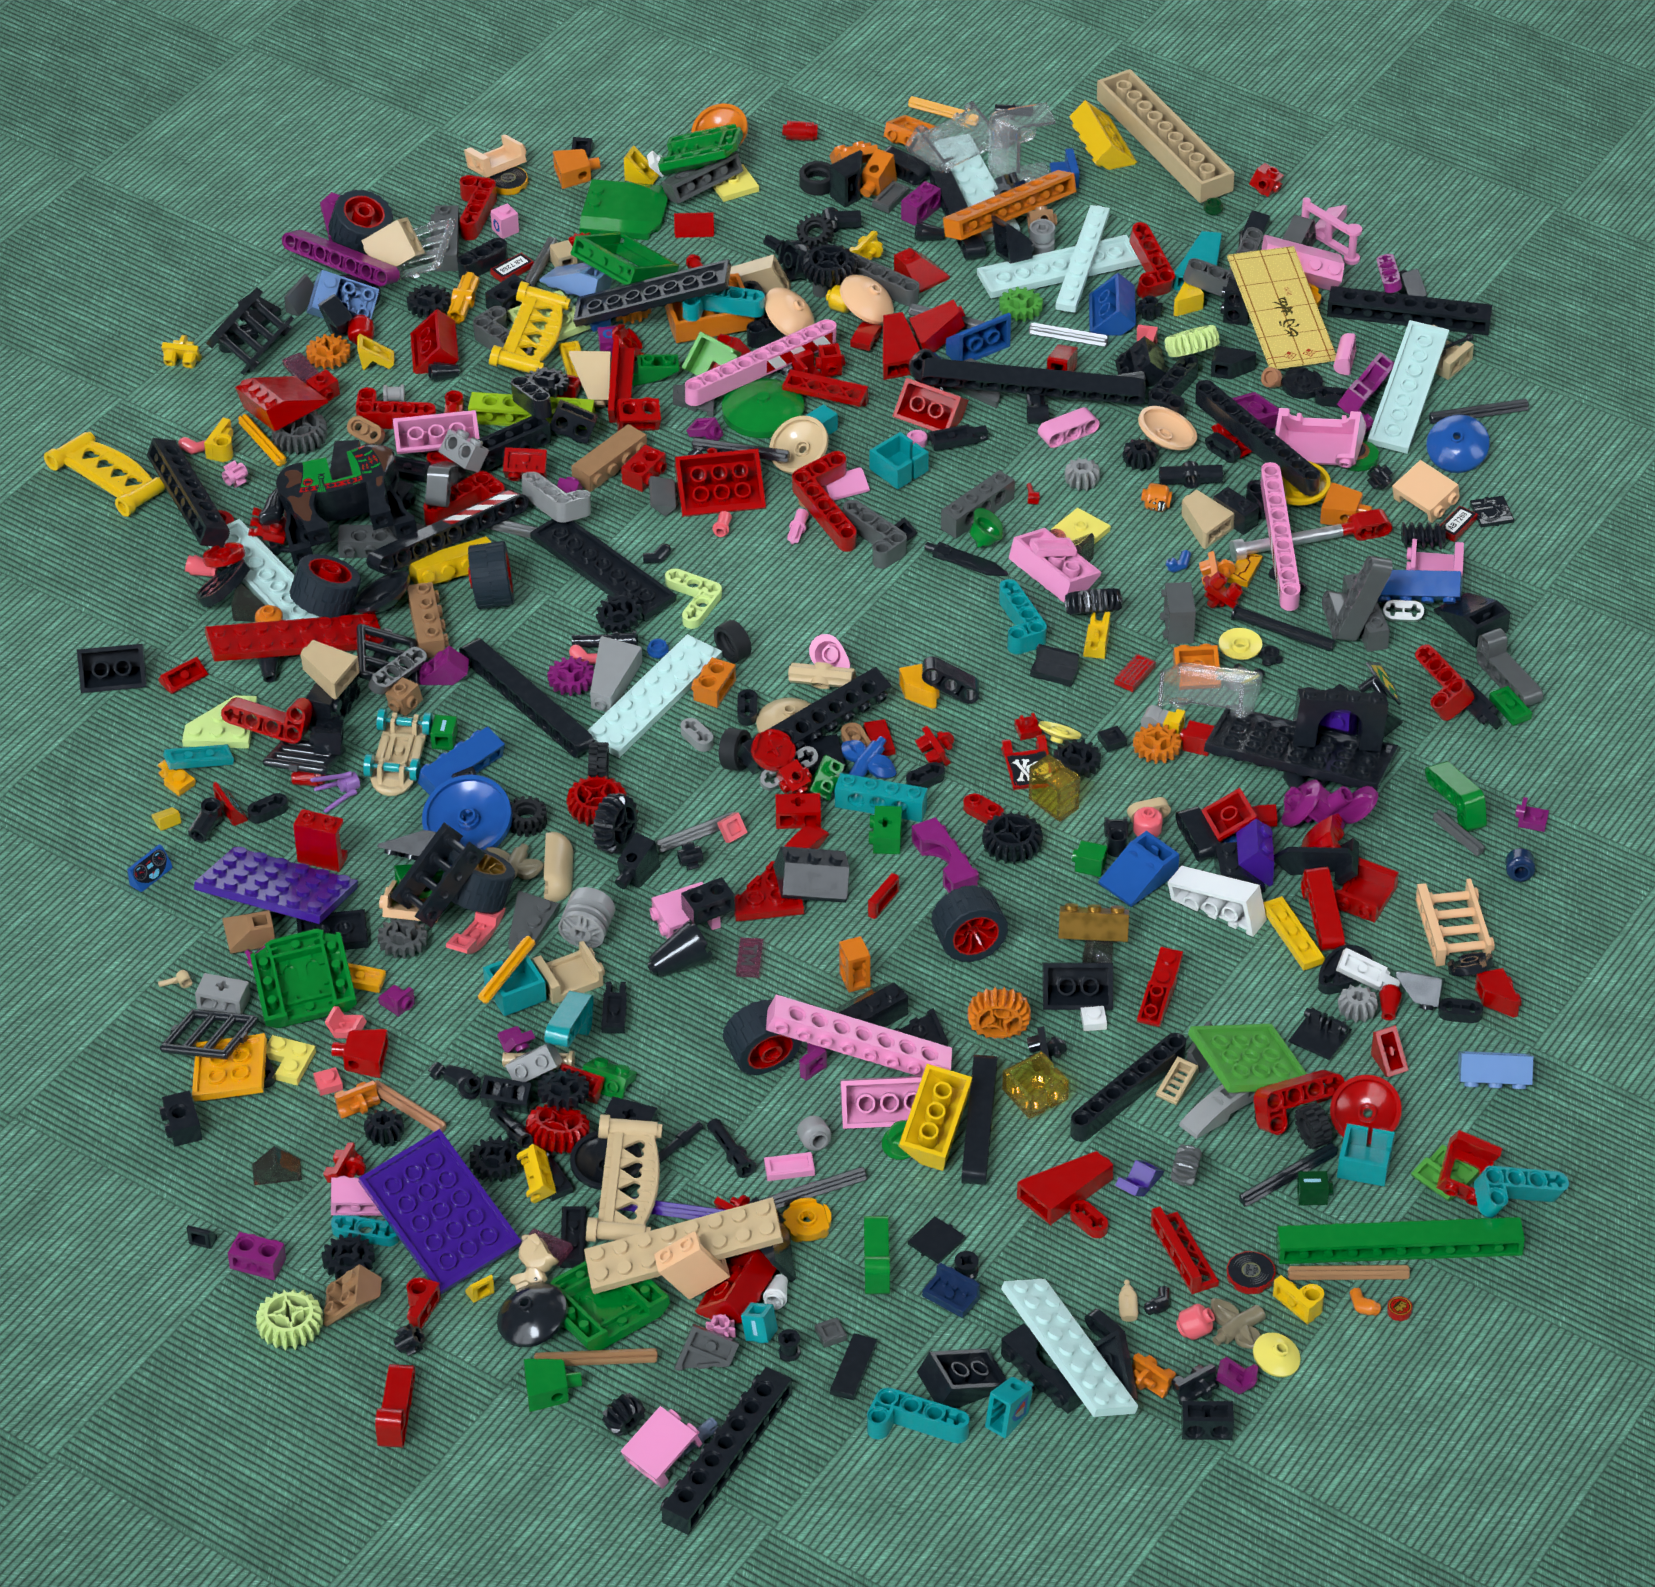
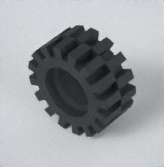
(814, 222)
(598, 759)
(531, 824)
(1313, 1125)

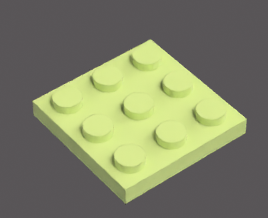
(568, 327)

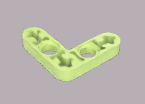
(707, 593)

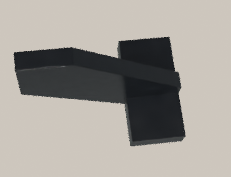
(1338, 860)

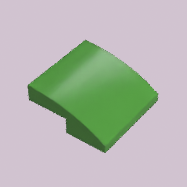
(1429, 1171)

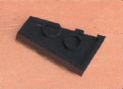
(926, 1028)
(1116, 1354)

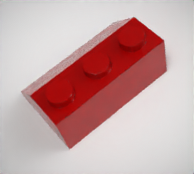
(434, 342)
(929, 406)
(748, 1278)

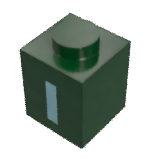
(1313, 1188)

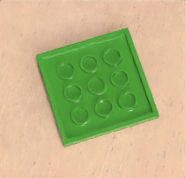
(1246, 1055)

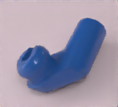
(1178, 565)

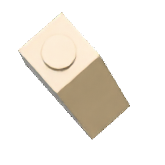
(764, 271)
(594, 374)
(1206, 518)
(329, 667)

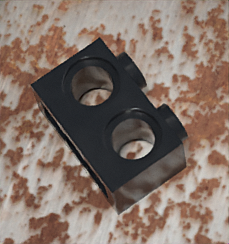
(504, 293)
(1233, 306)
(575, 416)
(708, 901)
(1207, 1420)

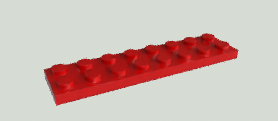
(286, 636)

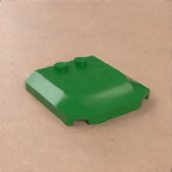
(700, 148)
(623, 208)
(302, 978)
(608, 1315)

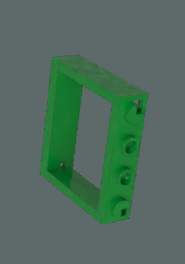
(598, 252)

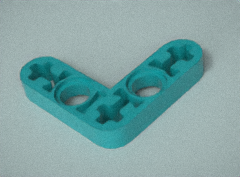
(354, 1223)

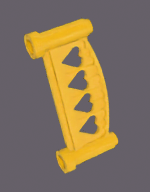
(532, 300)
(127, 496)

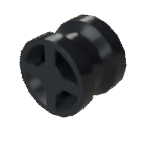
(967, 1264)

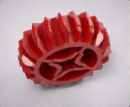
(591, 793)
(556, 1129)

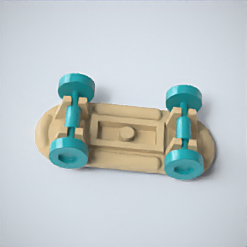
(398, 752)

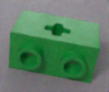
(887, 829)

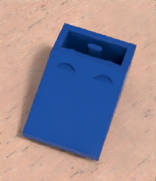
(1140, 869)

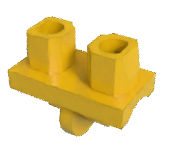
(868, 246)
(183, 350)

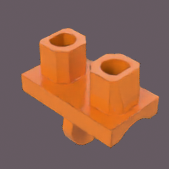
(1211, 566)
(357, 1099)
(1151, 1376)

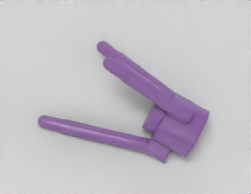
(346, 782)

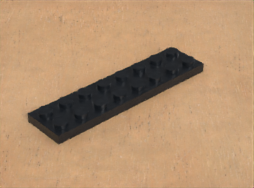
(652, 293)
(602, 565)

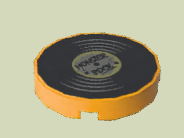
(510, 181)

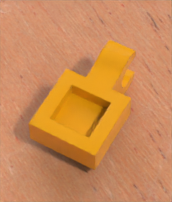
(176, 781)

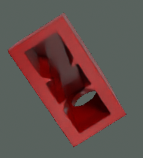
(363, 1051)

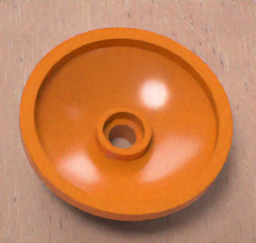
(721, 115)

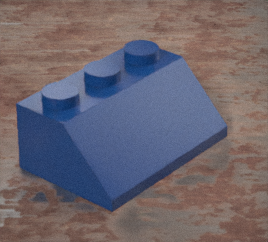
(1112, 307)
(980, 340)

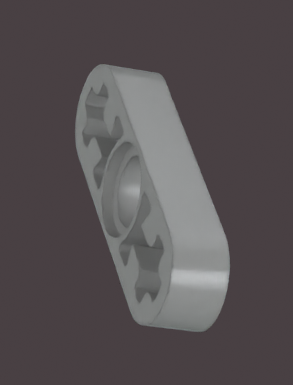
(799, 755)

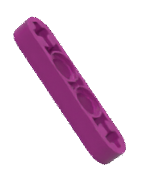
(1389, 273)

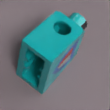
(1008, 1406)

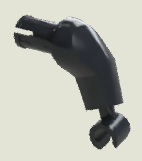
(463, 1079)

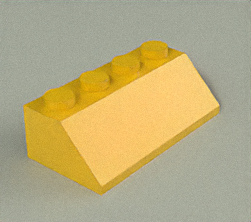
(1101, 137)
(935, 1116)

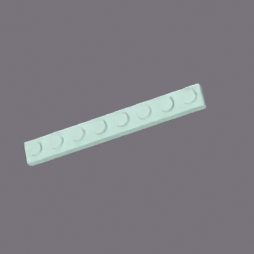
(1082, 258)

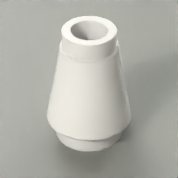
(776, 1292)

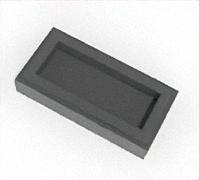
(890, 197)

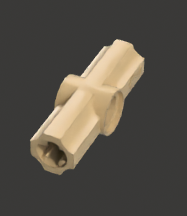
(820, 675)

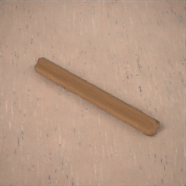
(1349, 1272)
(602, 1357)

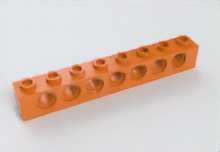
(1009, 204)

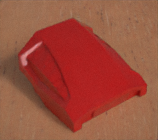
(1325, 833)

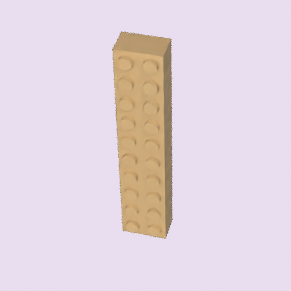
(1165, 136)

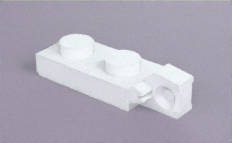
(1365, 970)

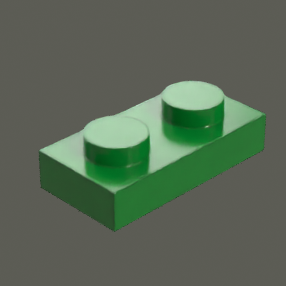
(1510, 705)

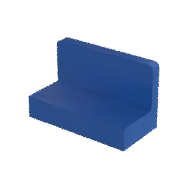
(1068, 165)

